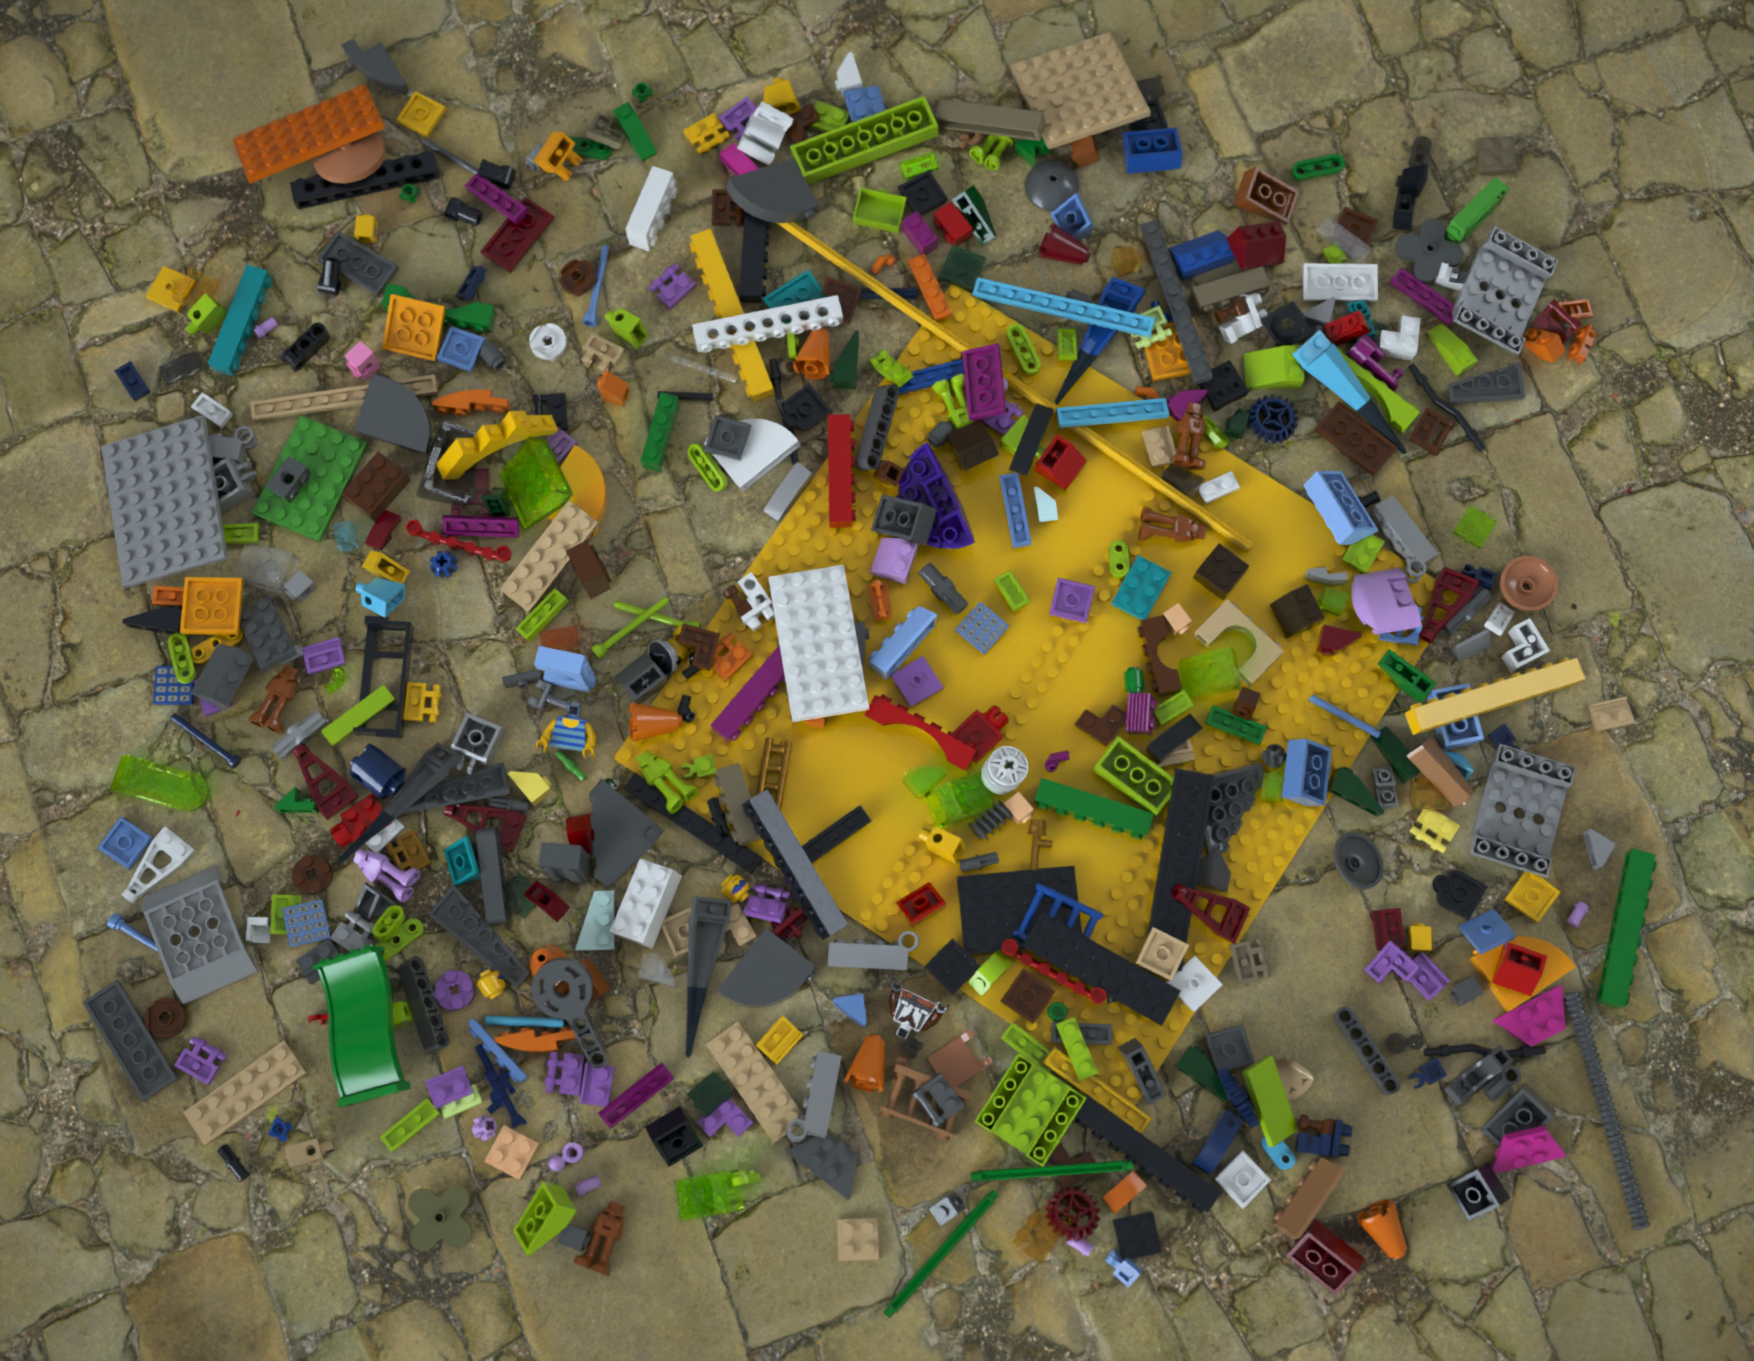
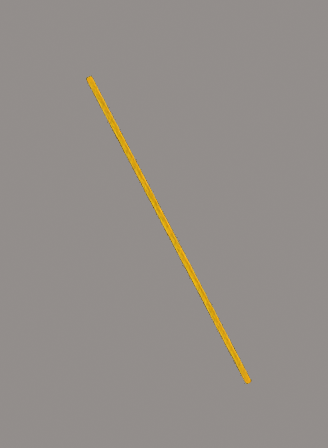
(1020, 386)

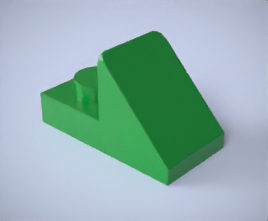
(1028, 149)
(291, 803)

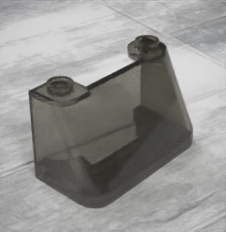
(432, 485)

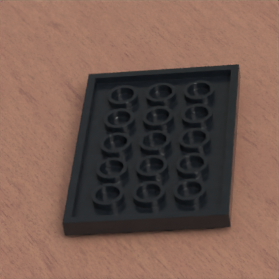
(997, 903)

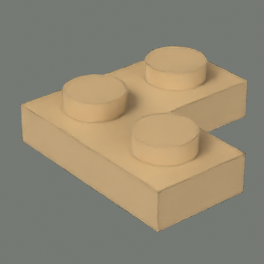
(740, 926)

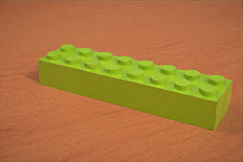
(865, 140)

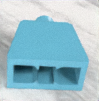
(381, 595)

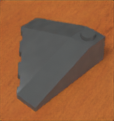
(1230, 799)
(620, 833)

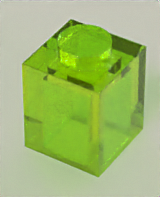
(1332, 601)
(1272, 787)

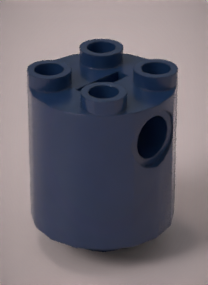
(377, 772)

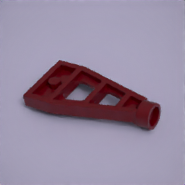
(1456, 583)
(338, 798)
(511, 827)
(1232, 920)

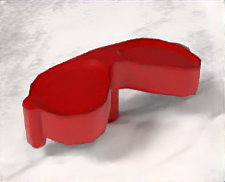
(318, 1017)

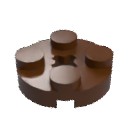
(582, 285)
(308, 864)
(175, 1024)

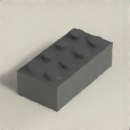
(565, 863)

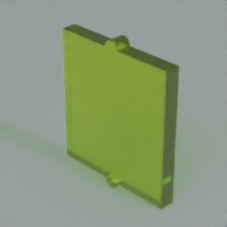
(1475, 527)

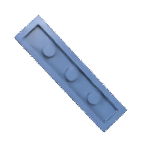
(1015, 510)
(503, 1058)

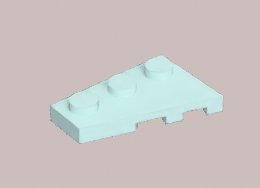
(597, 924)

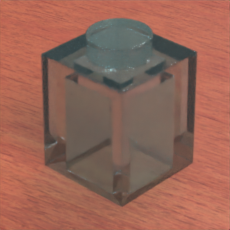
(345, 536)

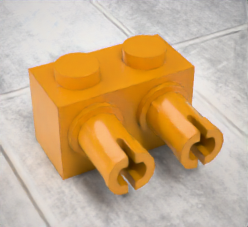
(554, 153)

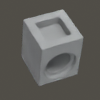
(299, 587)

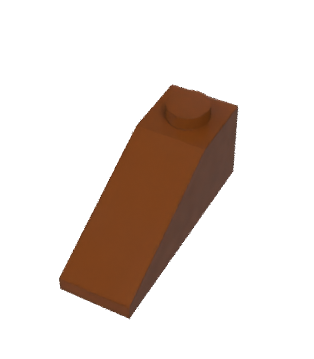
(1085, 151)

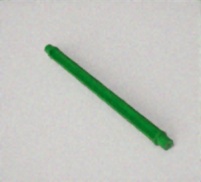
(1053, 1170)
(940, 1254)

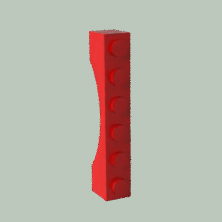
(956, 752)

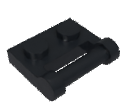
(556, 407)

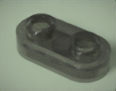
(1420, 155)

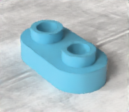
(1277, 1152)

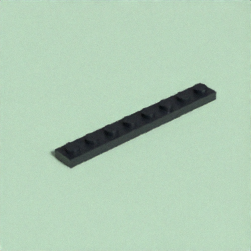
(694, 825)

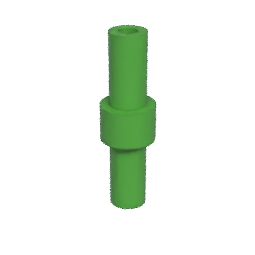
(571, 765)

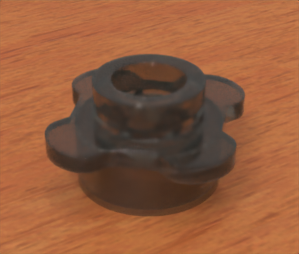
(911, 1041)

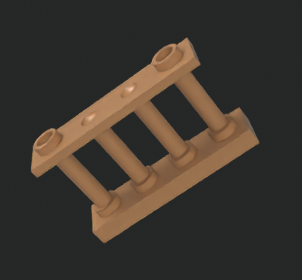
(902, 1075)

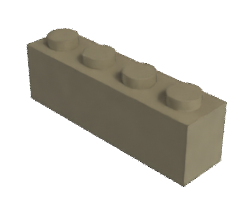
(1224, 290)
(733, 795)

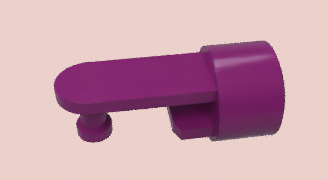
(1367, 354)

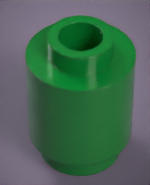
(1134, 680)

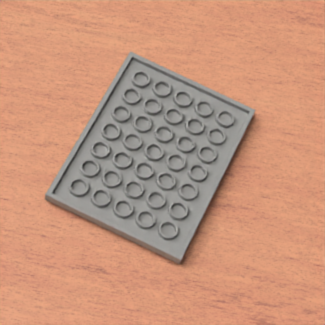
(164, 502)

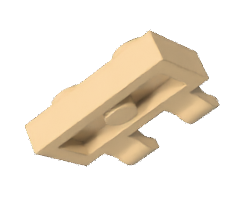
(602, 349)

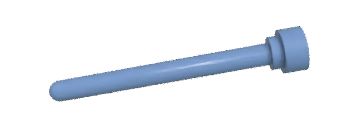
(590, 318)
(117, 922)

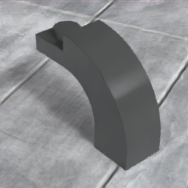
(1478, 1074)

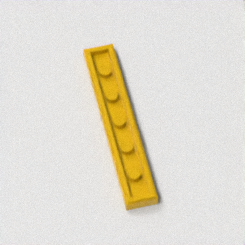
(1098, 1091)

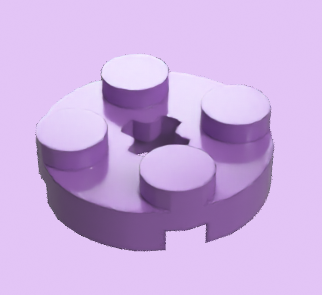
(457, 1001)

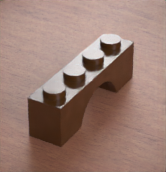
(1165, 680)

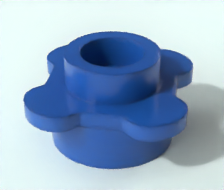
(274, 1131)

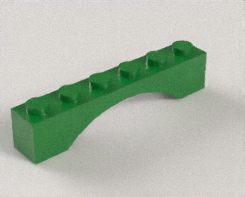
(474, 316)

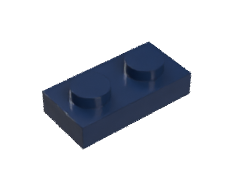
(471, 282)
(132, 381)

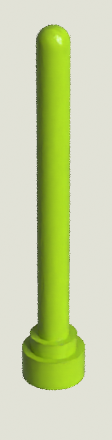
(657, 617)
(601, 649)

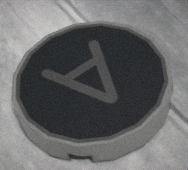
(663, 655)

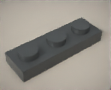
(1092, 1033)

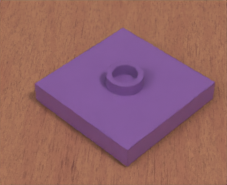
(1072, 600)
(916, 682)

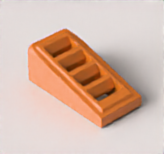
(1576, 304)

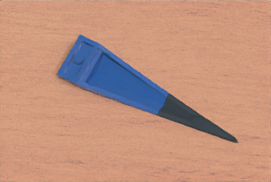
(1116, 295)

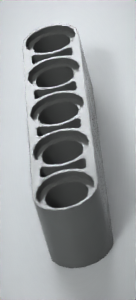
(877, 427)
(492, 875)
(423, 1005)
(1367, 1061)

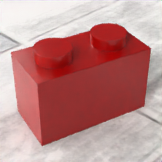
(952, 224)

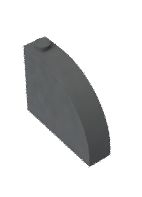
(774, 193)
(394, 416)
(767, 974)

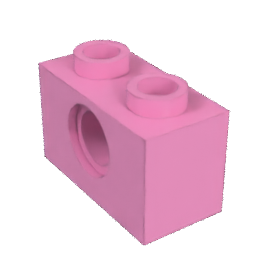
(362, 361)

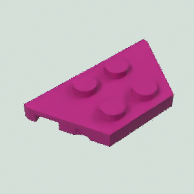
(1536, 1018)
(1526, 1149)

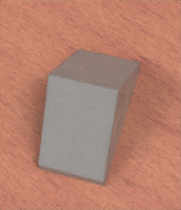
(1321, 313)
(1598, 848)

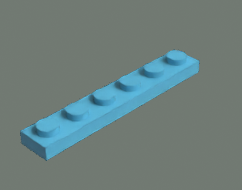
(1112, 413)

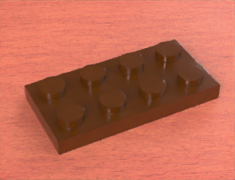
(1356, 438)

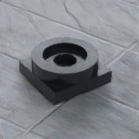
(1286, 337)

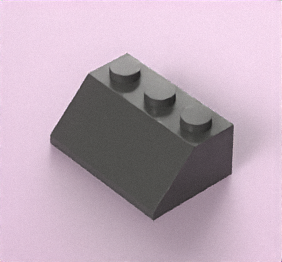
(222, 675)

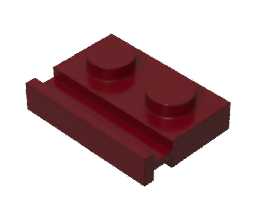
(1388, 927)

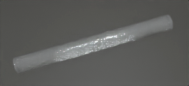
(702, 368)

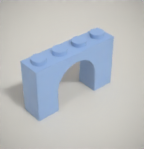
(565, 669)

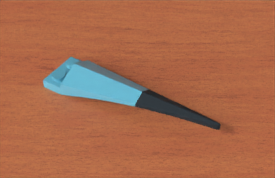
(1330, 368)

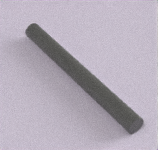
(469, 167)

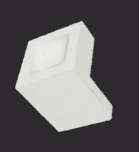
(258, 930)

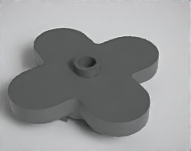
(1428, 250)

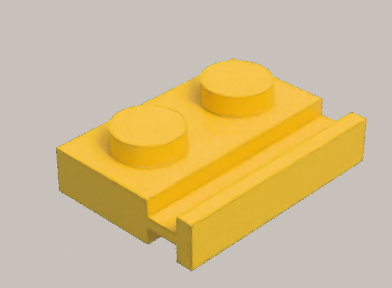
(779, 1039)

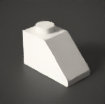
(848, 75)

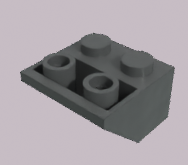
(642, 678)

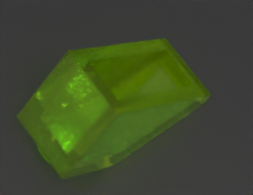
(923, 779)

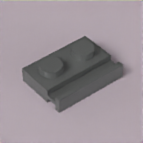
(324, 950)

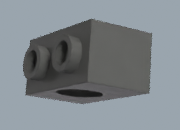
(289, 469)

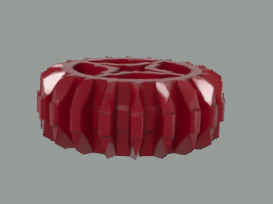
(1072, 1198)

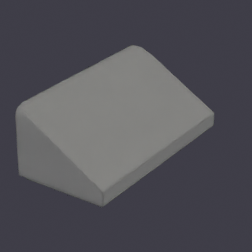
(1472, 645)

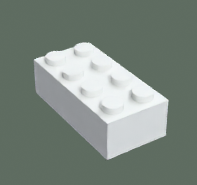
(651, 209)
(646, 903)

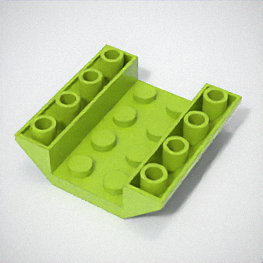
(1030, 1109)

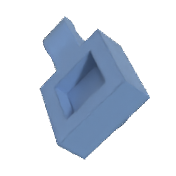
(1125, 1269)

